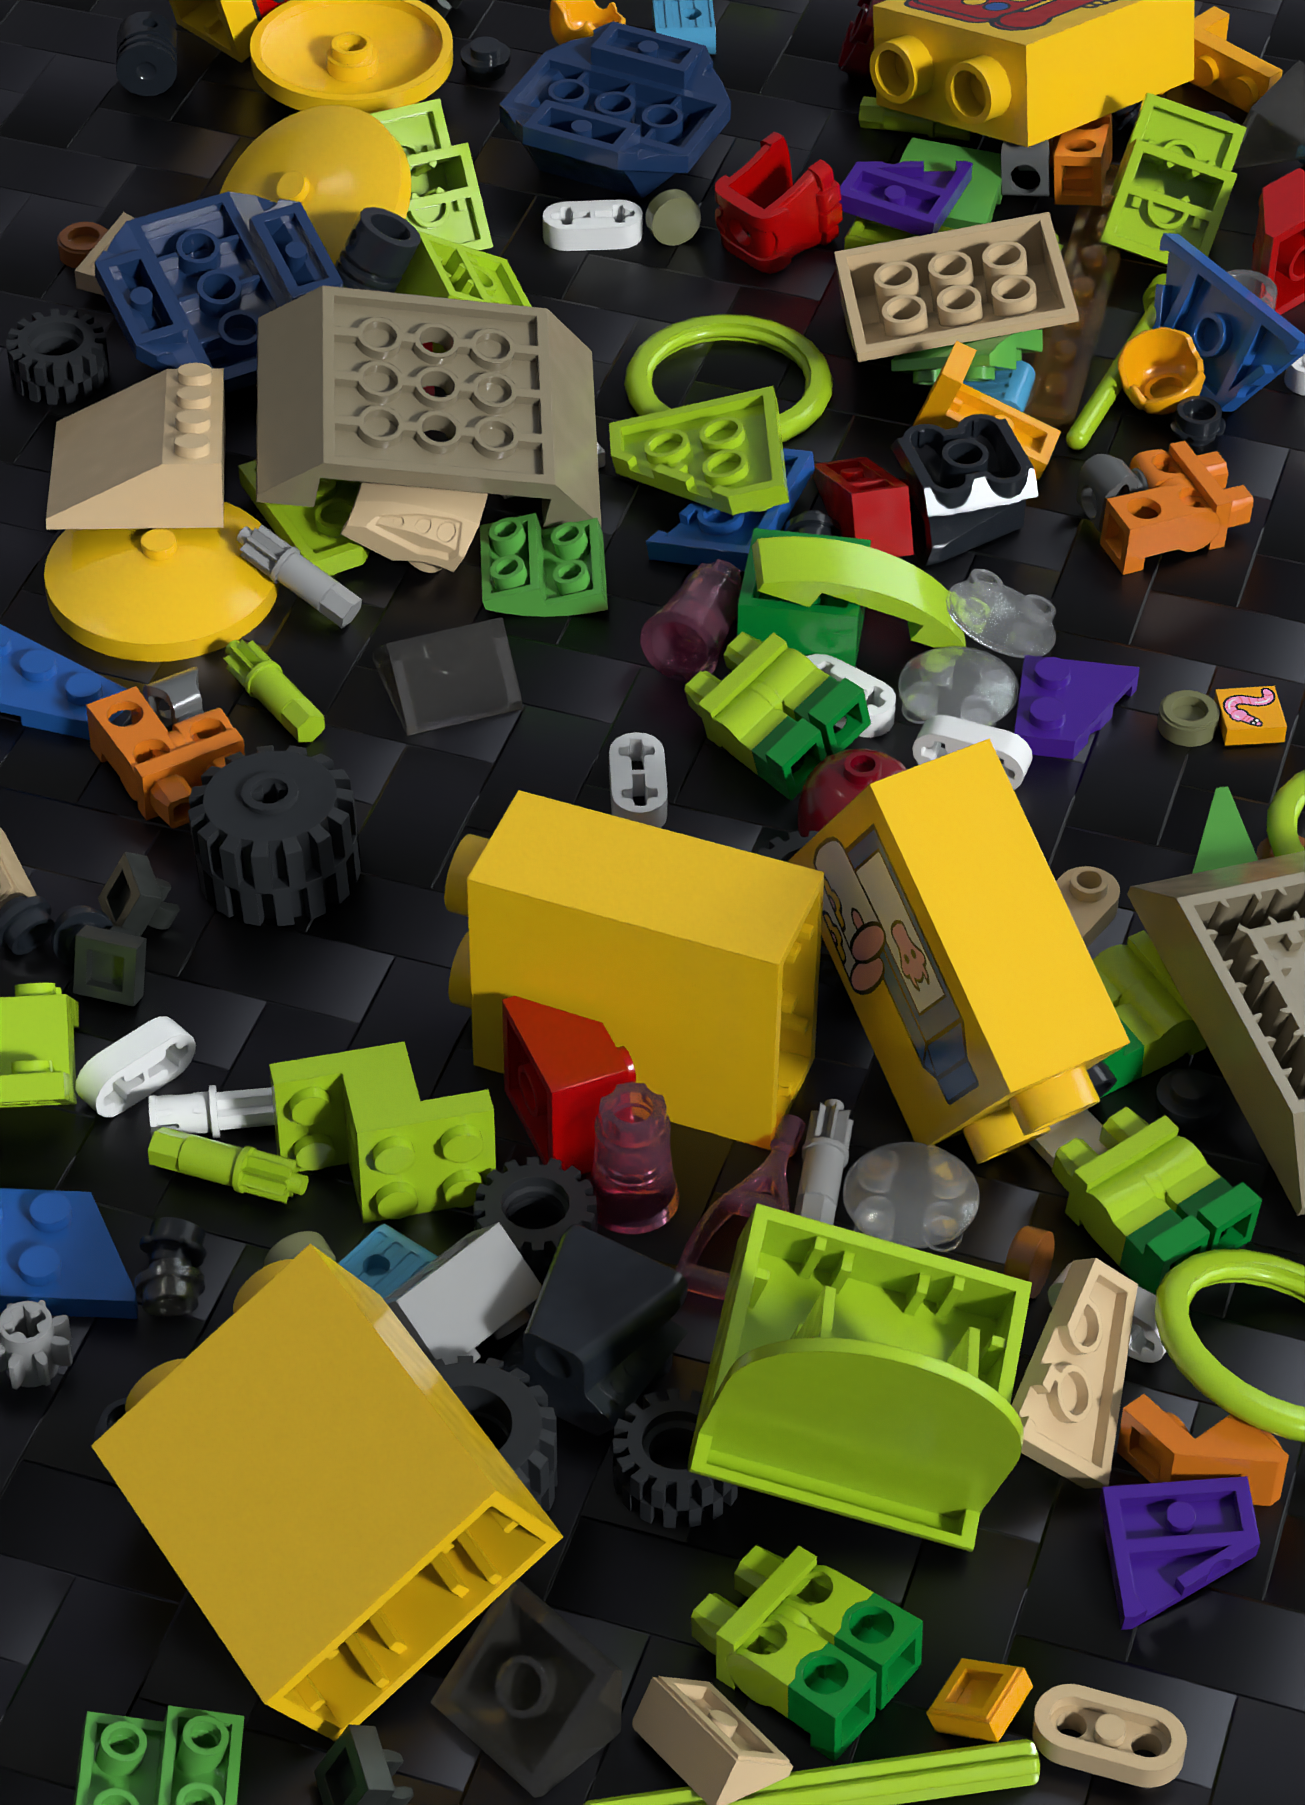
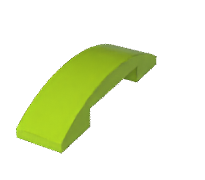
(807, 566)

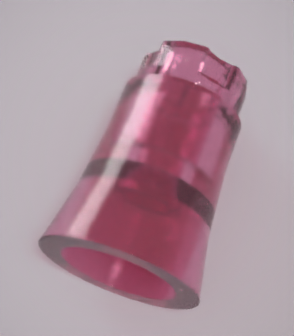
(694, 623)
(633, 1161)

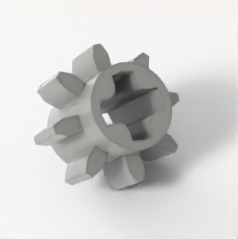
(33, 1343)

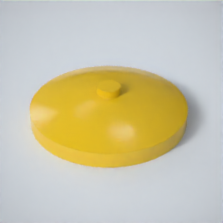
(351, 53)
(331, 163)
(157, 589)

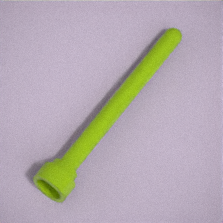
(1111, 384)

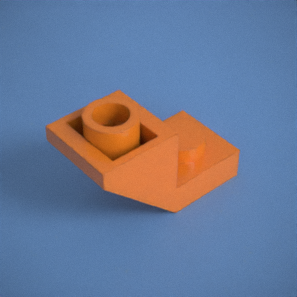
(1166, 1452)

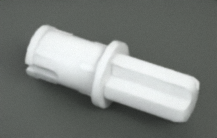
(212, 1110)

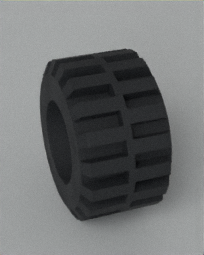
(512, 1418)

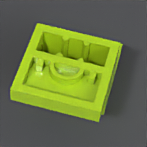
(443, 177)
(1172, 179)
(461, 273)
(37, 1047)
(369, 1114)

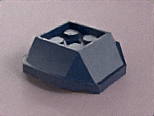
(619, 108)
(204, 273)

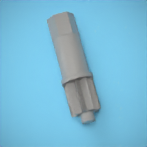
(299, 575)
(824, 1159)

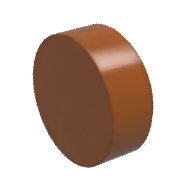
(78, 241)
(1031, 1257)

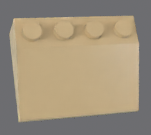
(954, 287)
(144, 456)

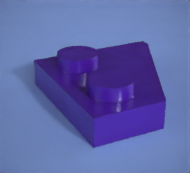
(904, 194)
(1068, 702)
(1174, 1540)

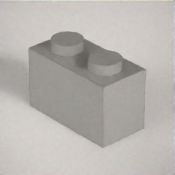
(467, 1296)

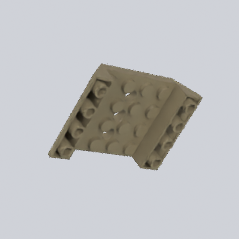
(349, 401)

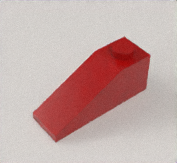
(867, 503)

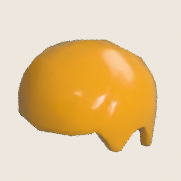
(579, 18)
(1160, 370)

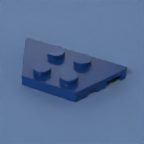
(1232, 328)
(61, 1254)

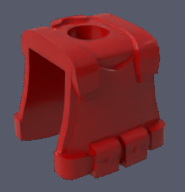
(774, 211)

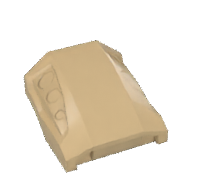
(415, 523)

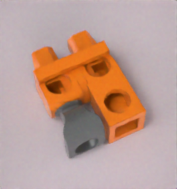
(1078, 162)
(1160, 503)
(160, 764)

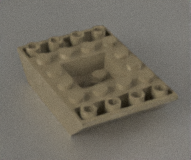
(1240, 967)

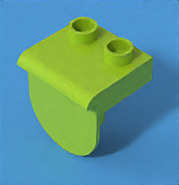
(863, 1378)

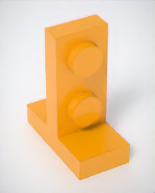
(1226, 68)
(953, 400)

